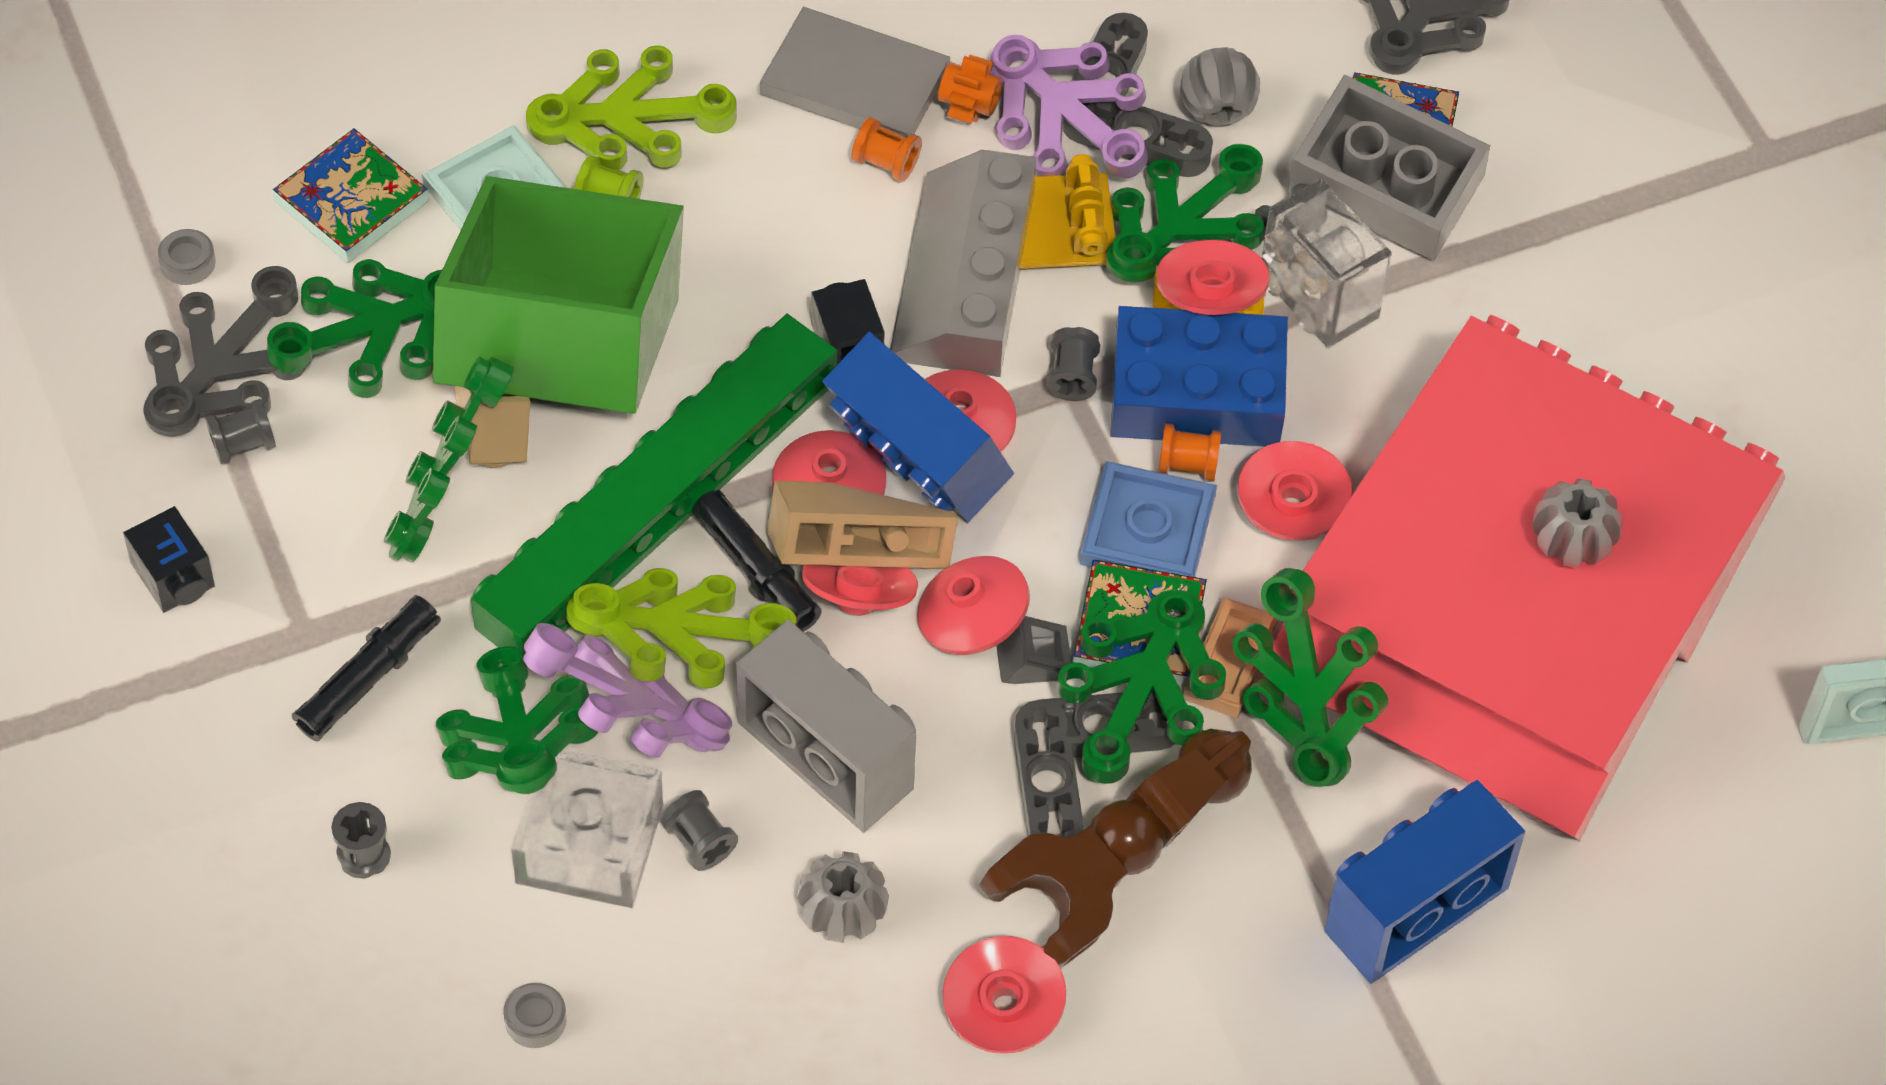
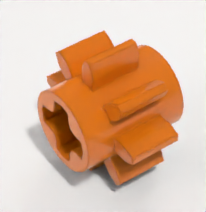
(970, 89)

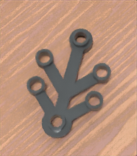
(1400, 45)
(216, 361)

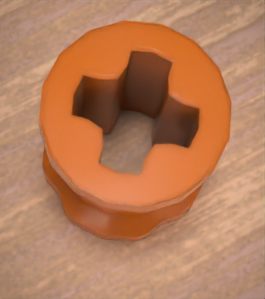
(886, 149)
(1189, 452)

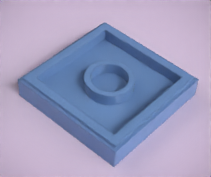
(1148, 520)

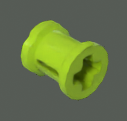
(607, 180)

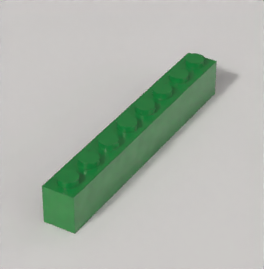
(658, 483)

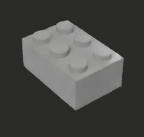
(1392, 165)
(826, 724)

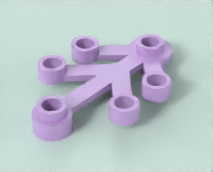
(1065, 101)
(695, 723)

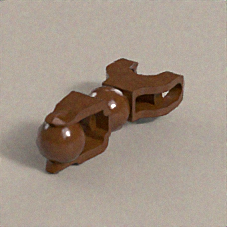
(1121, 839)

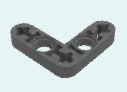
(1179, 131)
(1065, 743)

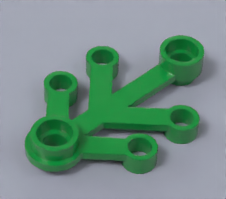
(1137, 253)
(372, 318)
(411, 530)
(1143, 673)
(1304, 682)
(524, 762)

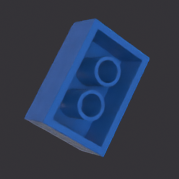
(1199, 375)
(916, 429)
(1423, 879)

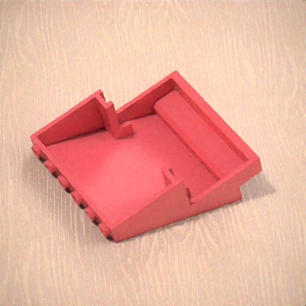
(1482, 639)

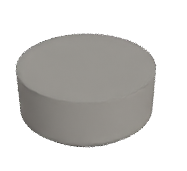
(186, 256)
(535, 1015)

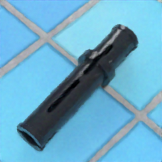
(767, 575)
(384, 650)

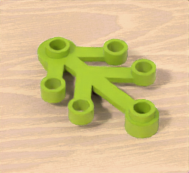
(625, 112)
(613, 614)

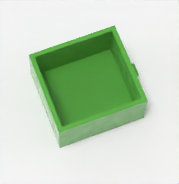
(561, 290)

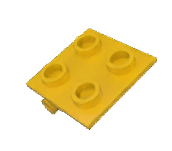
(1070, 218)

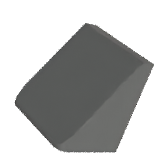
(1034, 652)

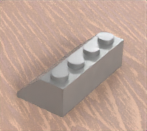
(966, 263)

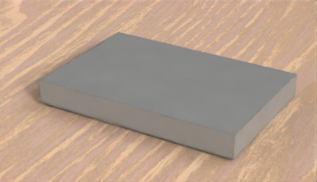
(853, 73)

